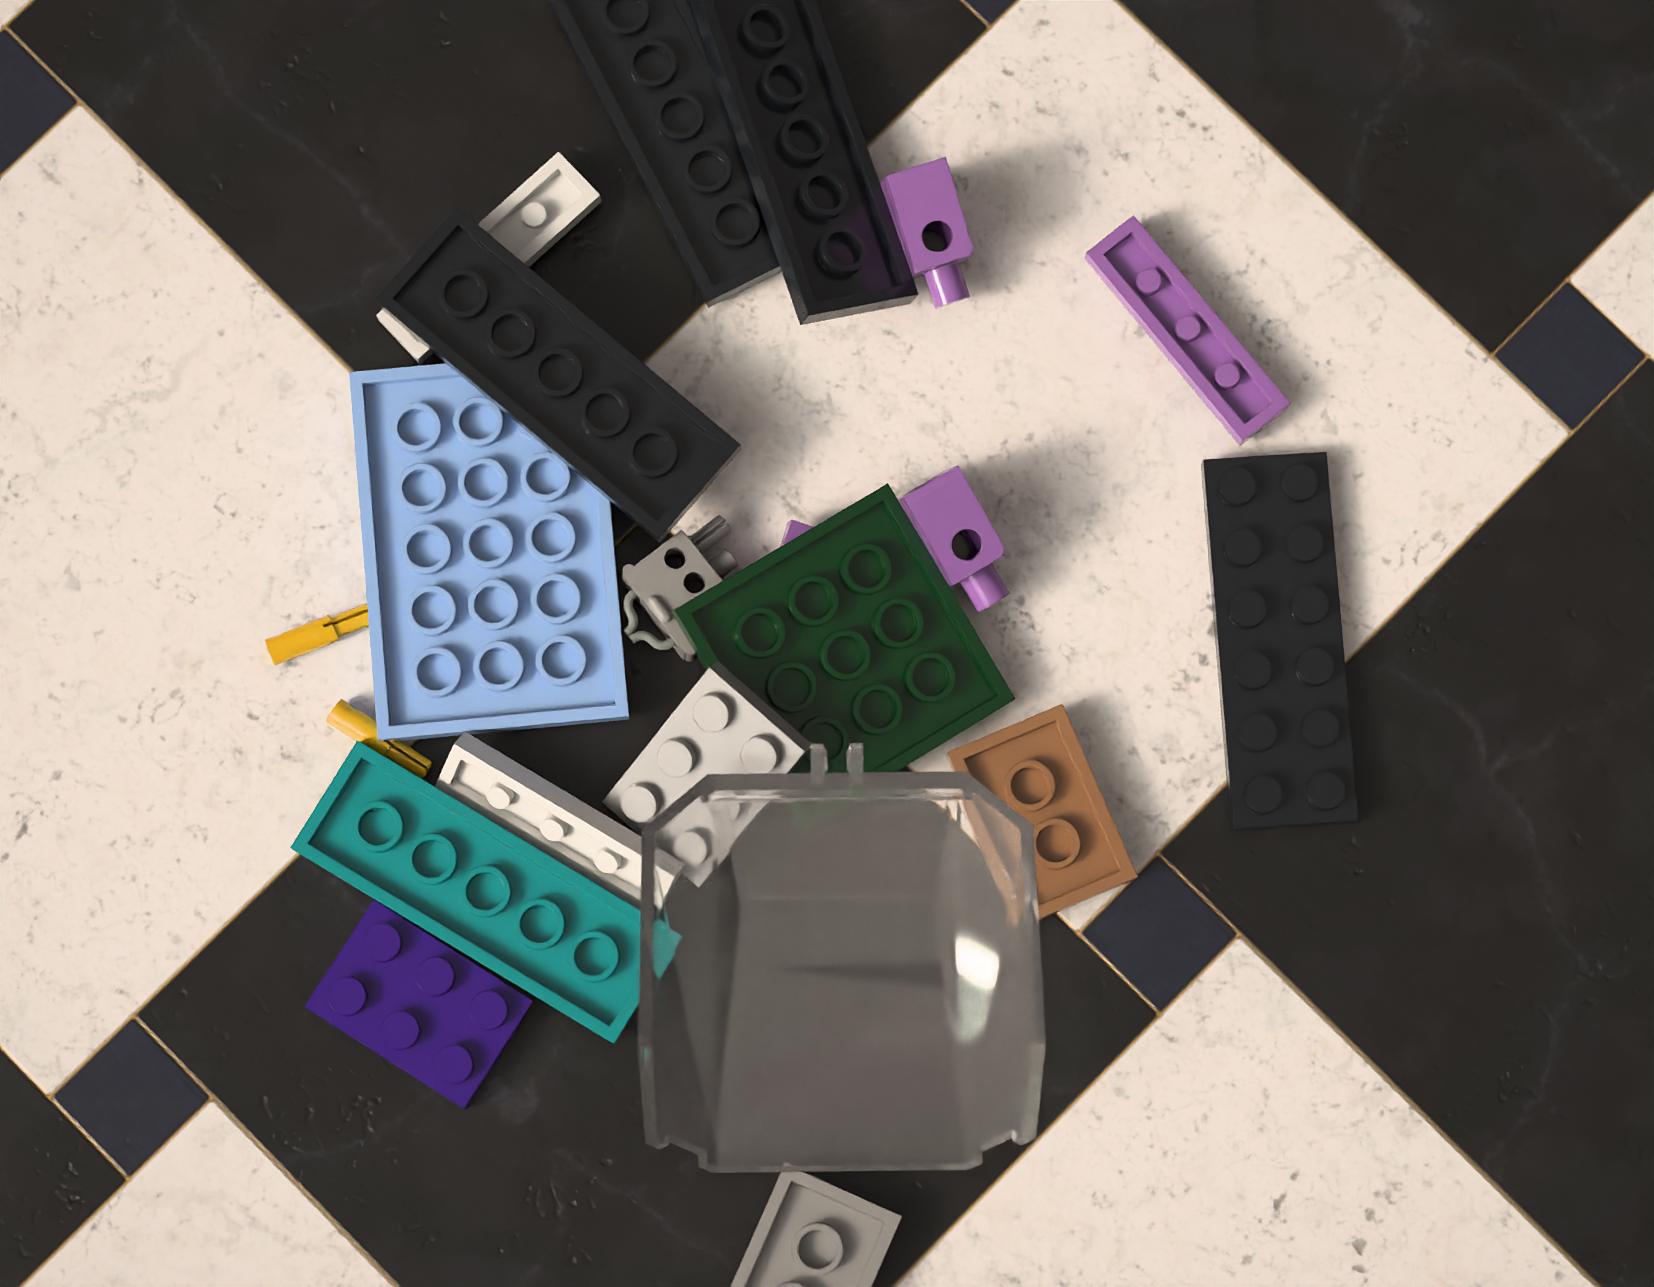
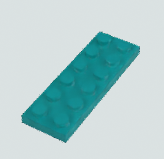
(478, 889)

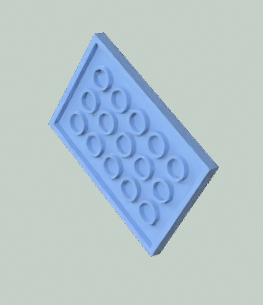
(479, 566)

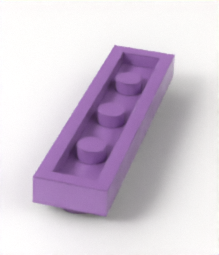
(1187, 330)

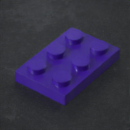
(419, 1004)

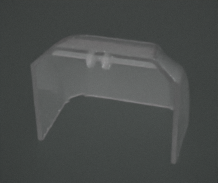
(839, 972)

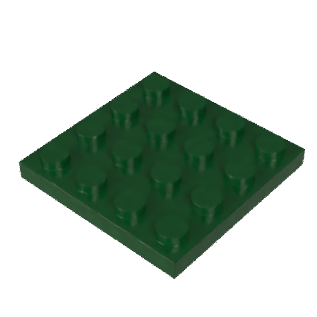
(852, 639)

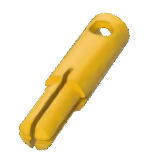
(316, 634)
(364, 729)

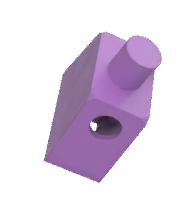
(925, 201)
(940, 512)

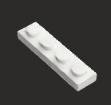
(525, 225)
(544, 816)

